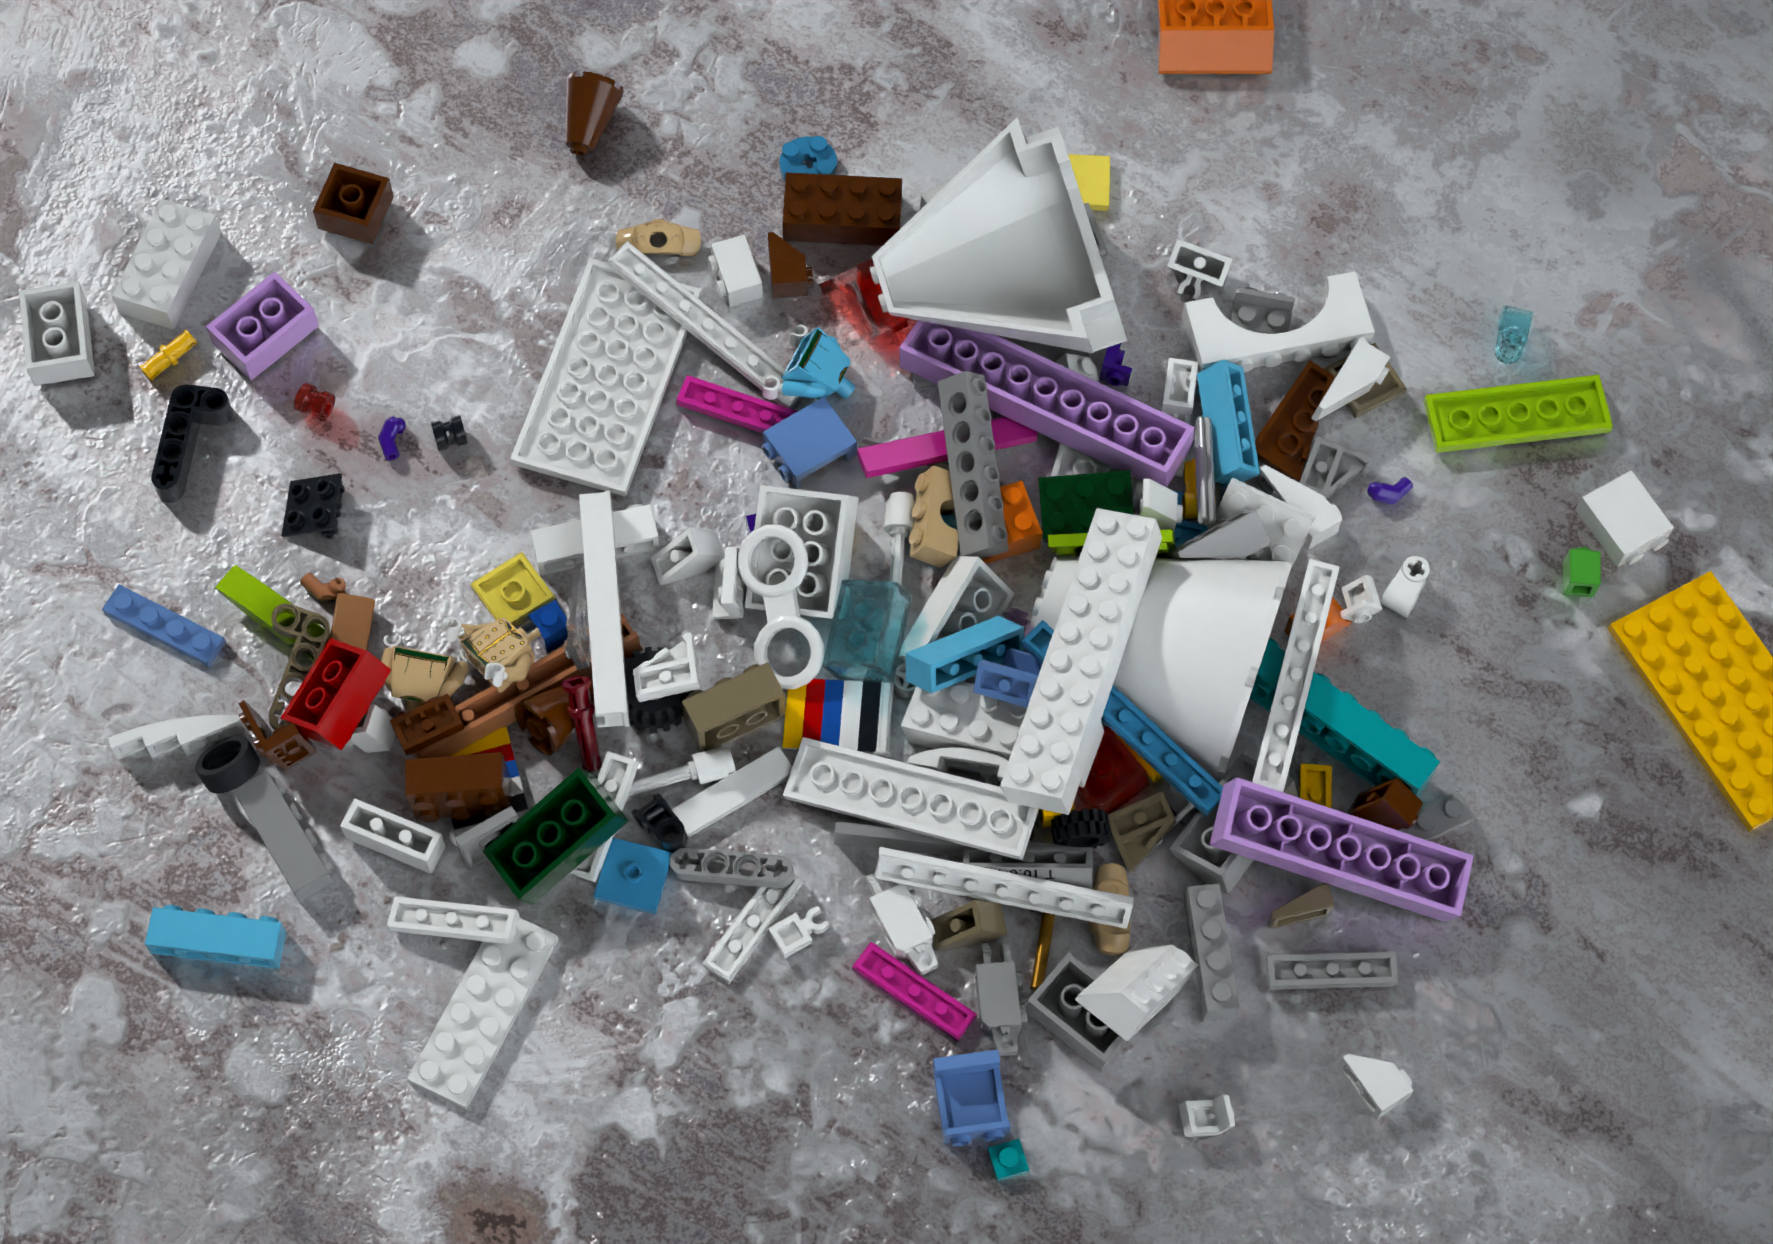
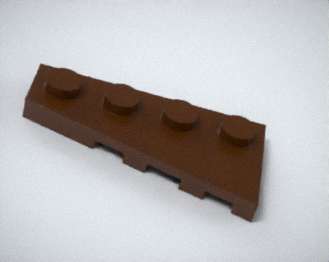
(1290, 430)

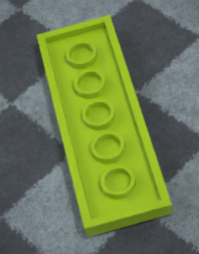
(1517, 413)

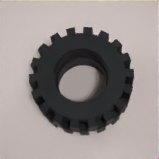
(651, 713)

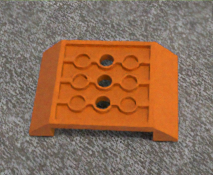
(1215, 36)

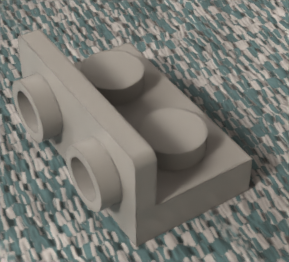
(1262, 311)

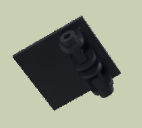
(314, 506)

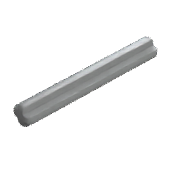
(1204, 471)

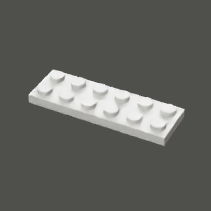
(481, 1014)

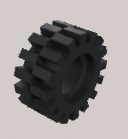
(1082, 828)

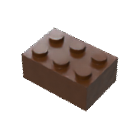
(457, 786)

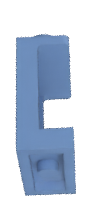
(808, 441)
(1011, 681)
(970, 1097)

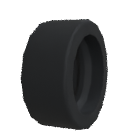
(227, 764)

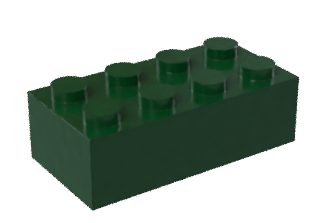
(555, 836)

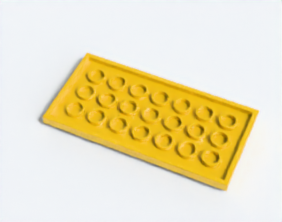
(1712, 685)

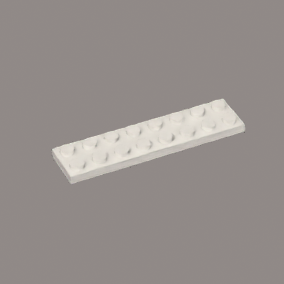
(909, 798)

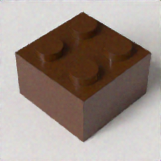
(353, 203)

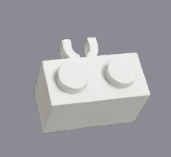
(1200, 264)

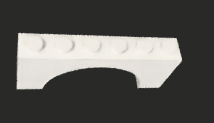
(1330, 332)

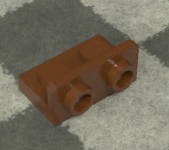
(426, 724)

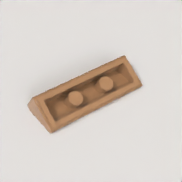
(352, 620)

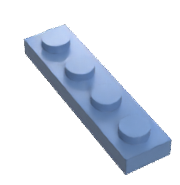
(164, 625)

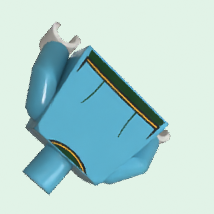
(814, 369)

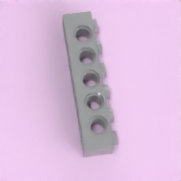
(973, 465)

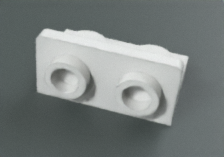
(728, 588)

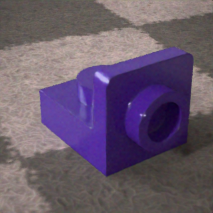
(1112, 369)

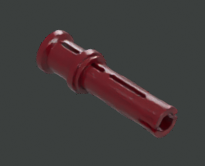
(582, 711)

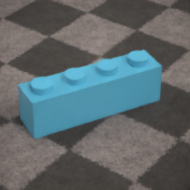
(1227, 405)
(957, 655)
(216, 937)

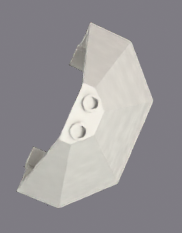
(1005, 251)

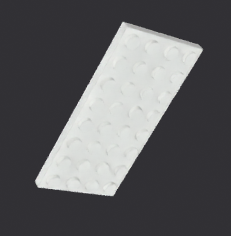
(601, 384)

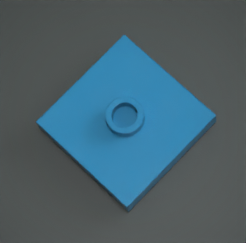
(633, 876)

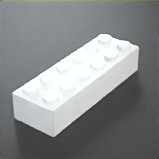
(970, 720)

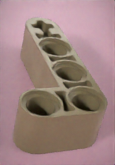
(303, 643)

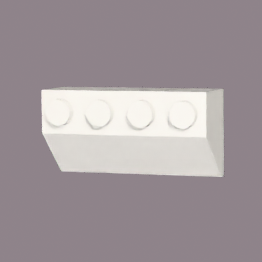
(962, 599)
(1137, 987)

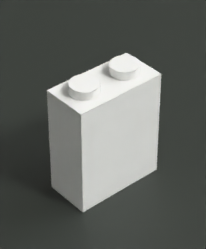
(1624, 519)

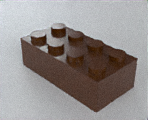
(841, 209)

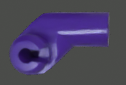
(386, 437)
(1389, 493)

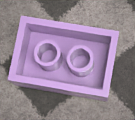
(262, 326)

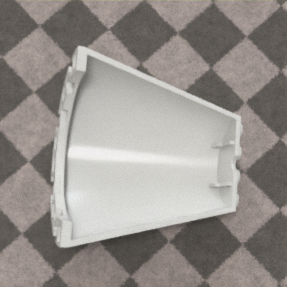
(1190, 645)

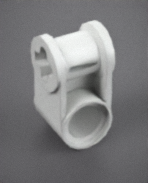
(1405, 589)

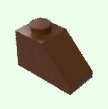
(787, 269)
(1388, 805)

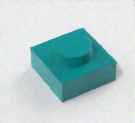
(1008, 1160)

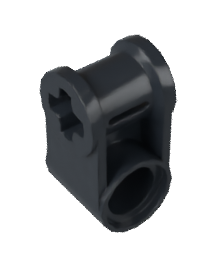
(658, 820)

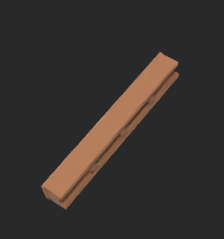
(494, 710)

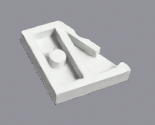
(668, 672)

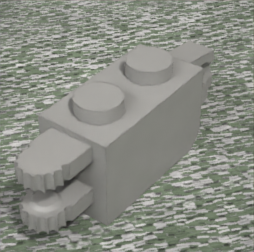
(999, 999)

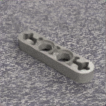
(733, 862)

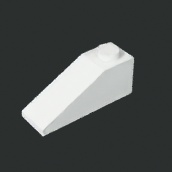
(1356, 377)
(1292, 492)

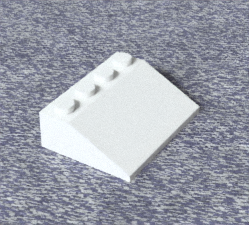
(827, 530)

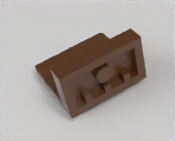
(284, 747)

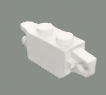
(902, 924)

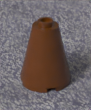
(589, 108)
(547, 719)

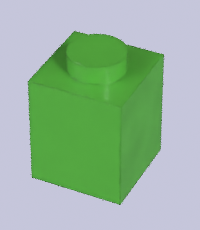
(1581, 572)

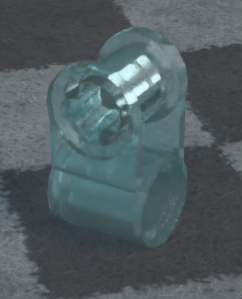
(1512, 333)

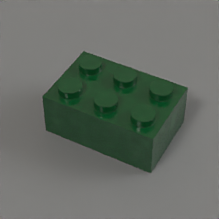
(1071, 500)

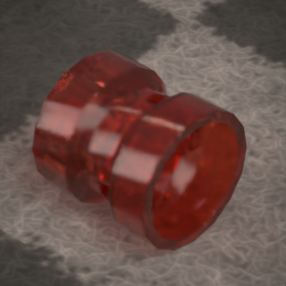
(315, 402)

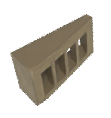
(1308, 906)

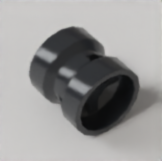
(456, 432)

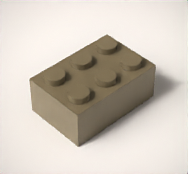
(734, 707)

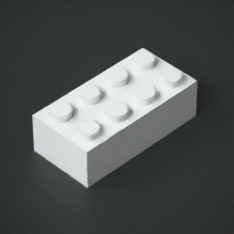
(167, 264)

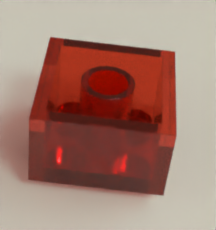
(1113, 776)

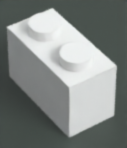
(736, 271)

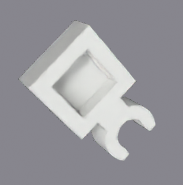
(794, 934)

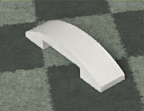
(961, 759)

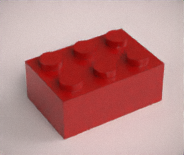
(336, 693)

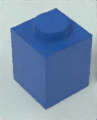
(551, 624)

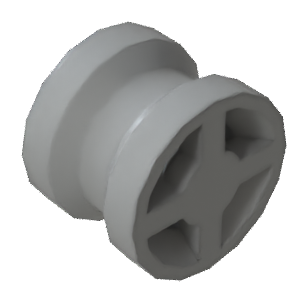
(900, 689)

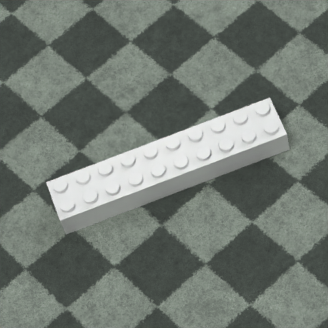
(1081, 661)

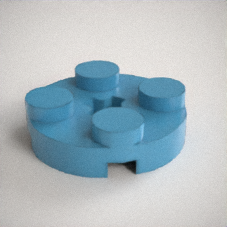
(804, 149)

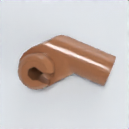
(323, 591)

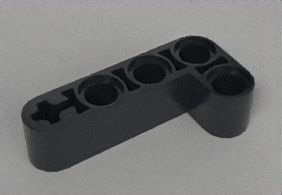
(184, 442)

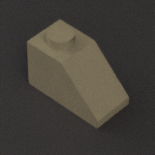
(969, 925)

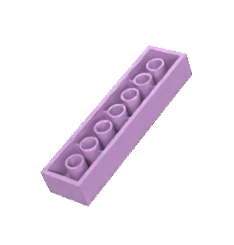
(1341, 850)

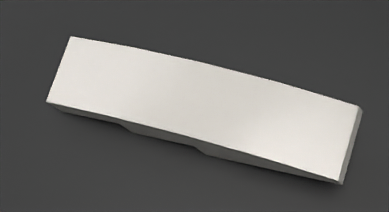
(1179, 392)
(188, 732)

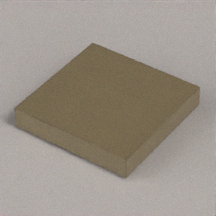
(1378, 395)

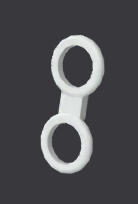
(781, 602)

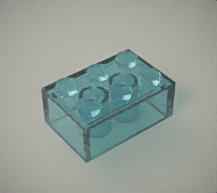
(867, 631)

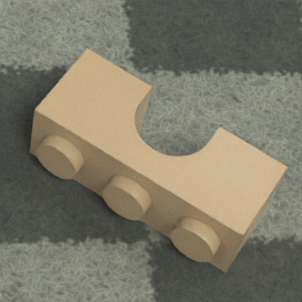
(931, 537)

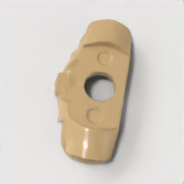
(680, 239)
(1111, 939)

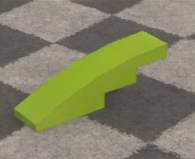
(259, 602)

